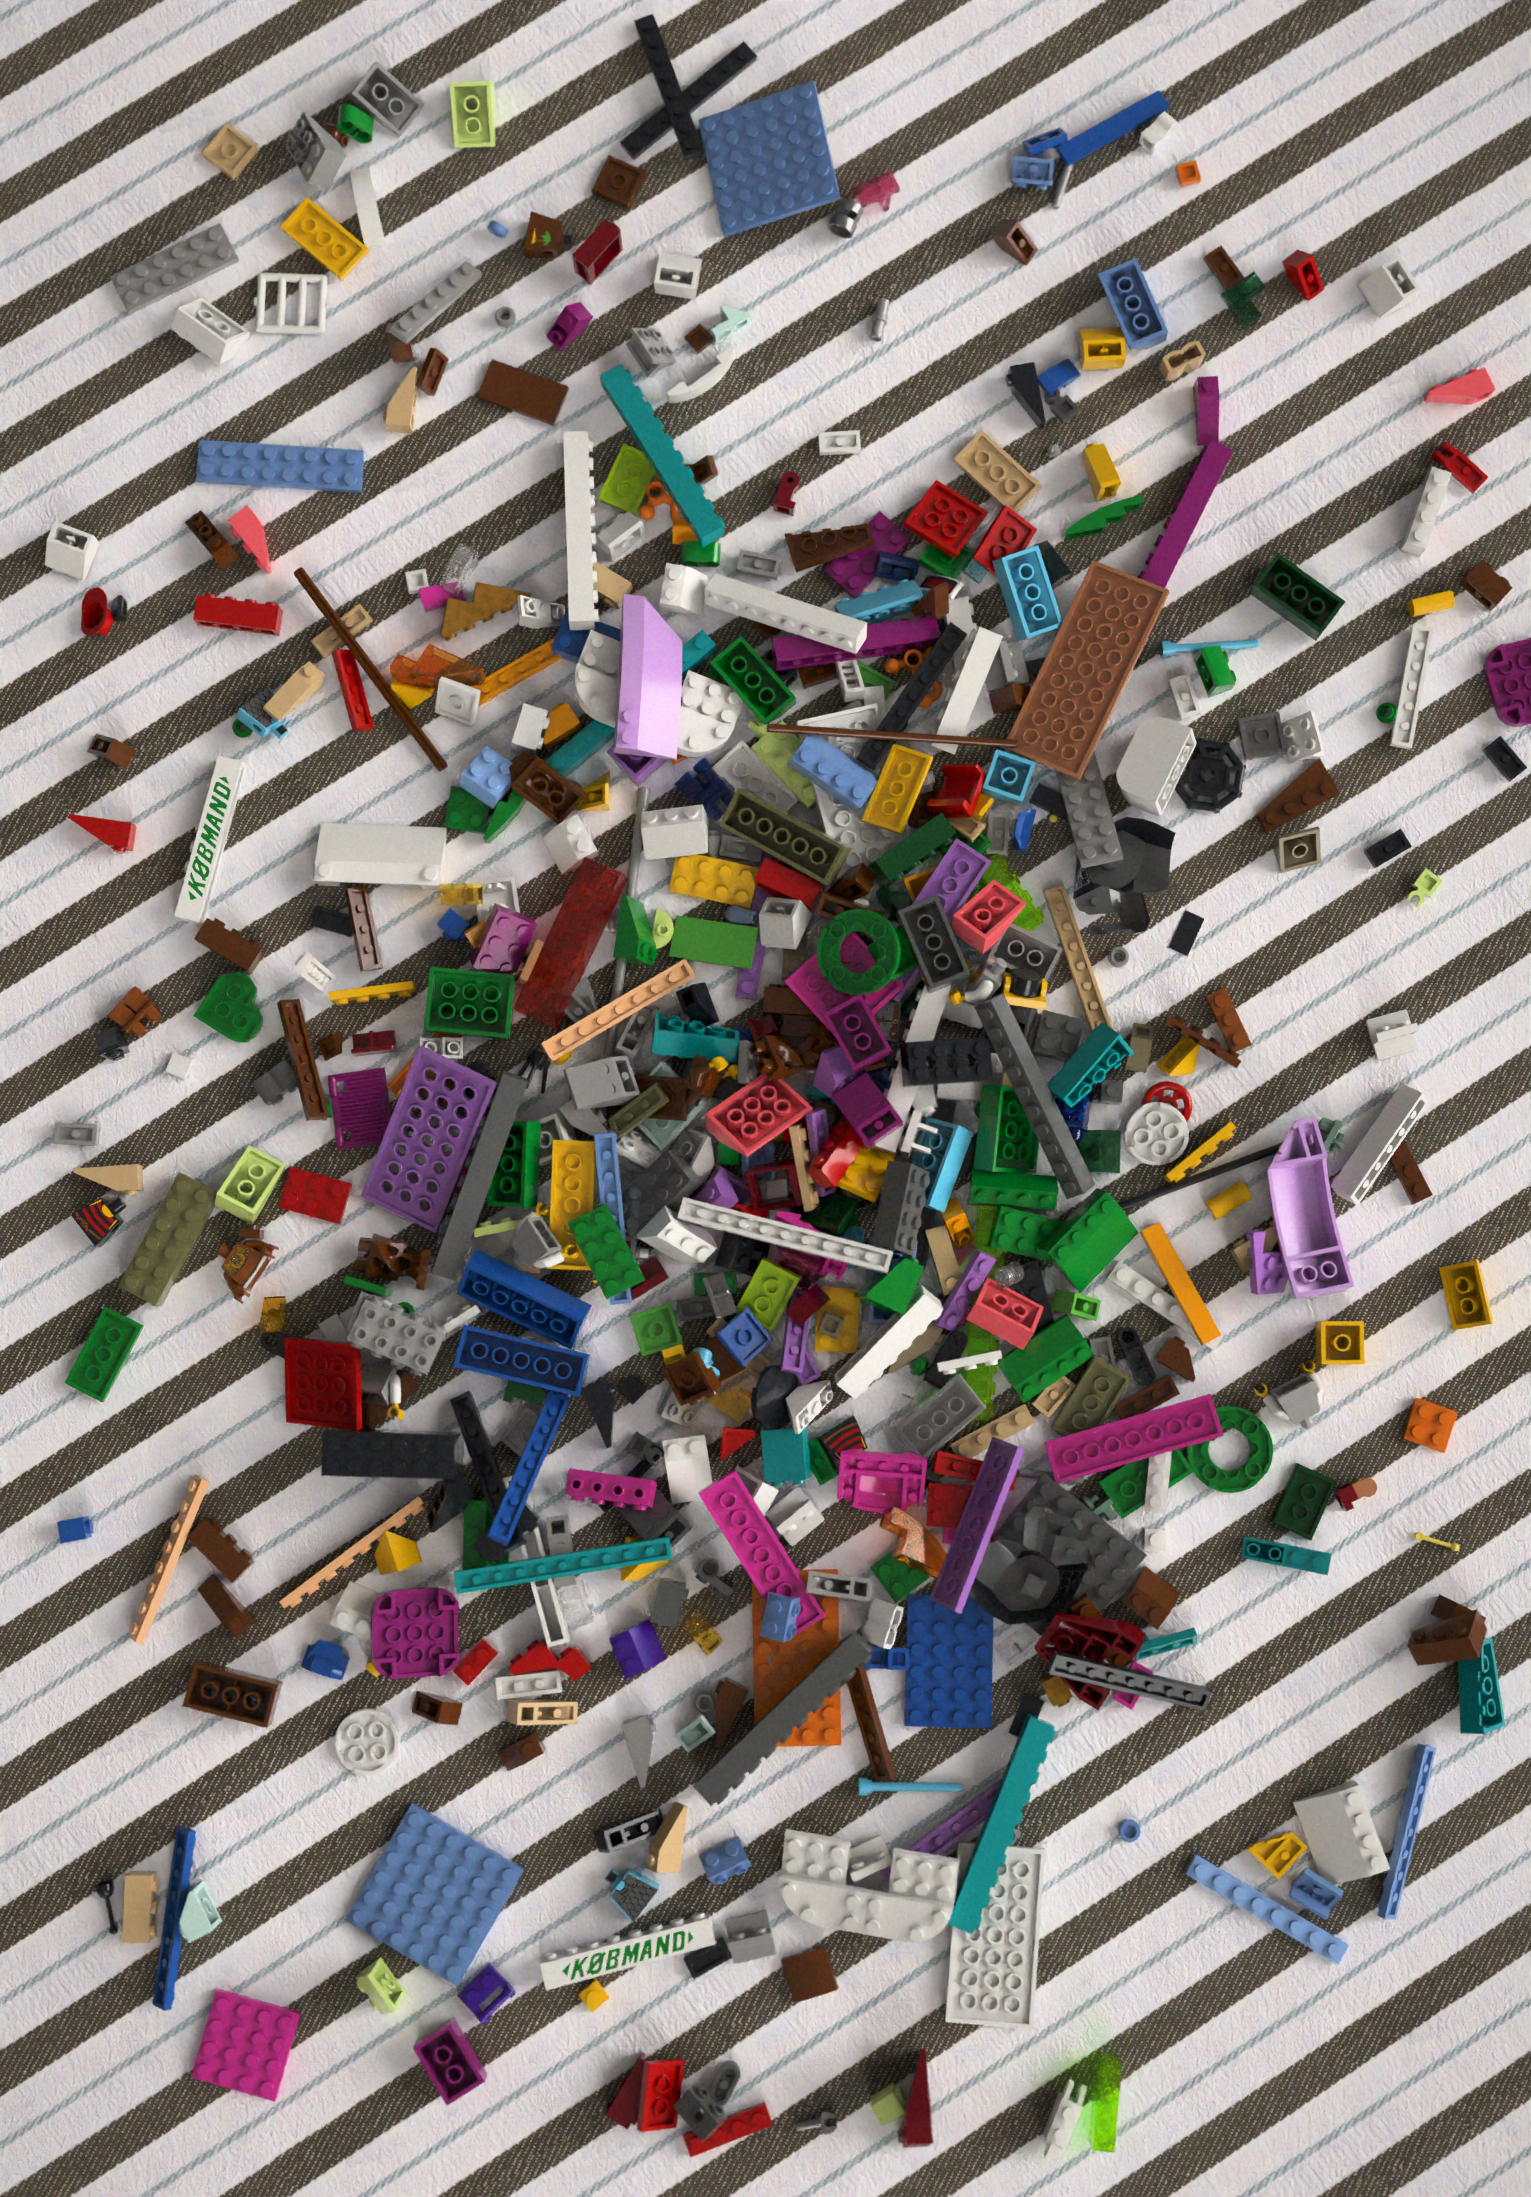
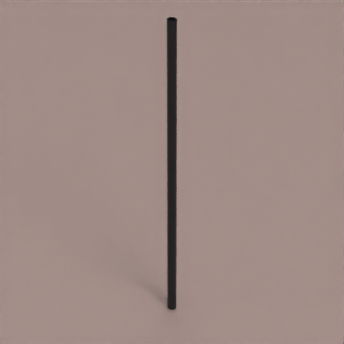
(1200, 1177)

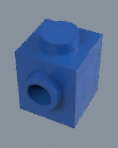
(453, 926)

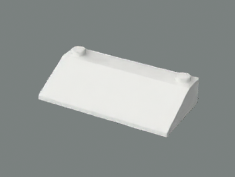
(380, 855)

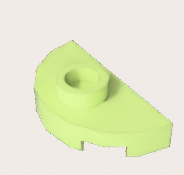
(662, 929)

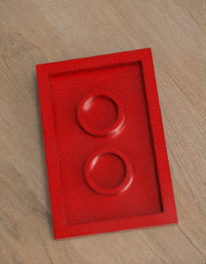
(1005, 536)
(315, 1195)
(946, 1504)
(659, 2094)

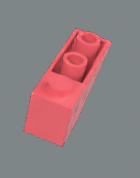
(1465, 390)
(251, 531)

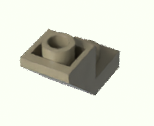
(1141, 1044)

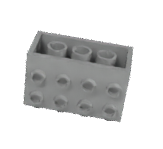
(396, 1335)

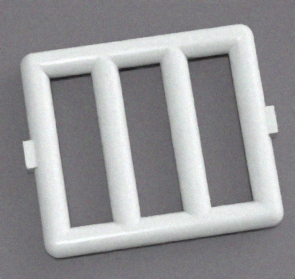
(300, 327)

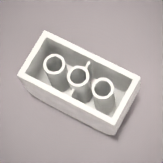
(1154, 763)

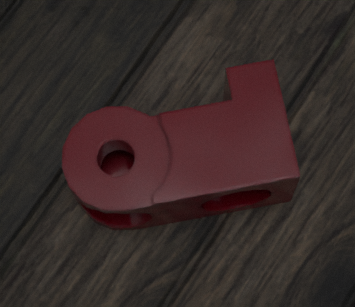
(788, 487)

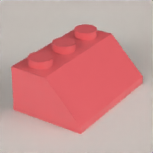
(1005, 1313)

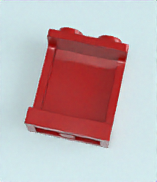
(959, 791)

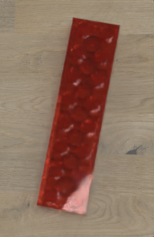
(570, 943)

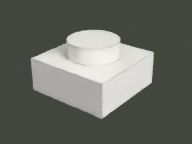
(1154, 1539)

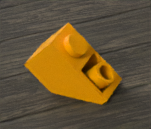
(957, 1224)

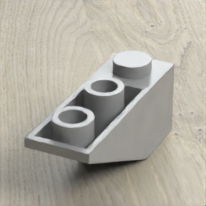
(586, 1119)
(560, 1542)

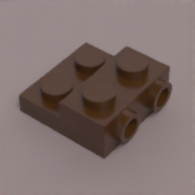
(691, 1379)

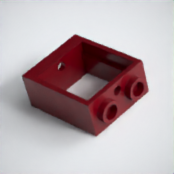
(598, 251)
(755, 1195)

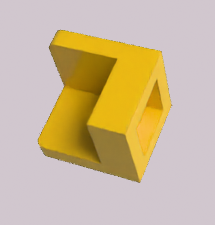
(673, 1353)

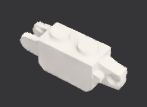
(1063, 2120)

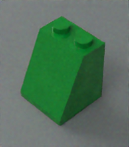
(892, 1290)

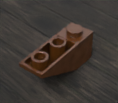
(212, 540)

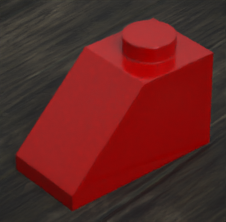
(1303, 274)

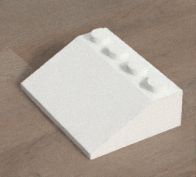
(1341, 1834)

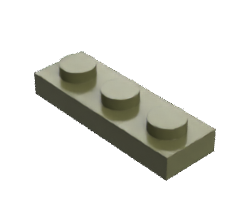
(638, 1110)

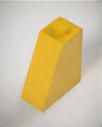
(1100, 471)

